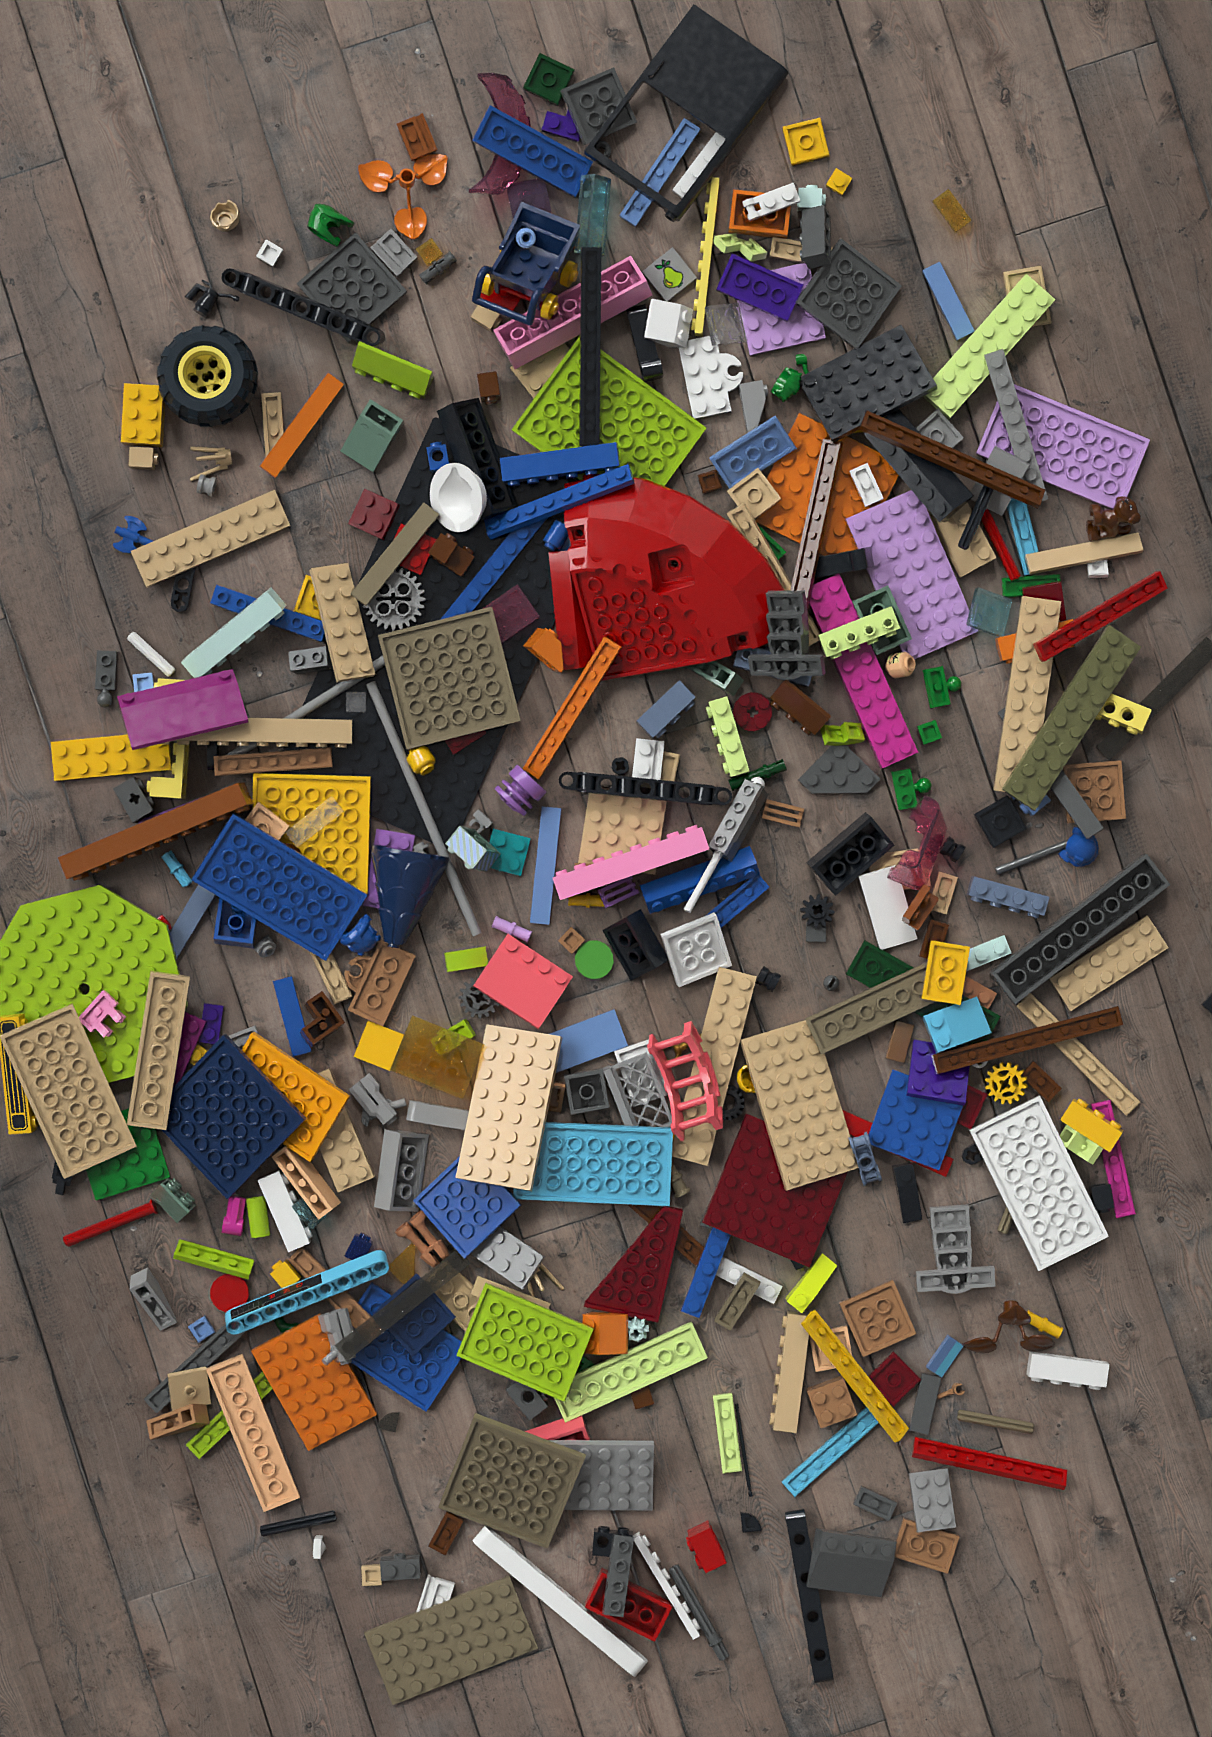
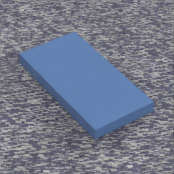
(753, 451)
(589, 1040)

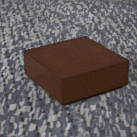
(709, 481)
(642, 1397)

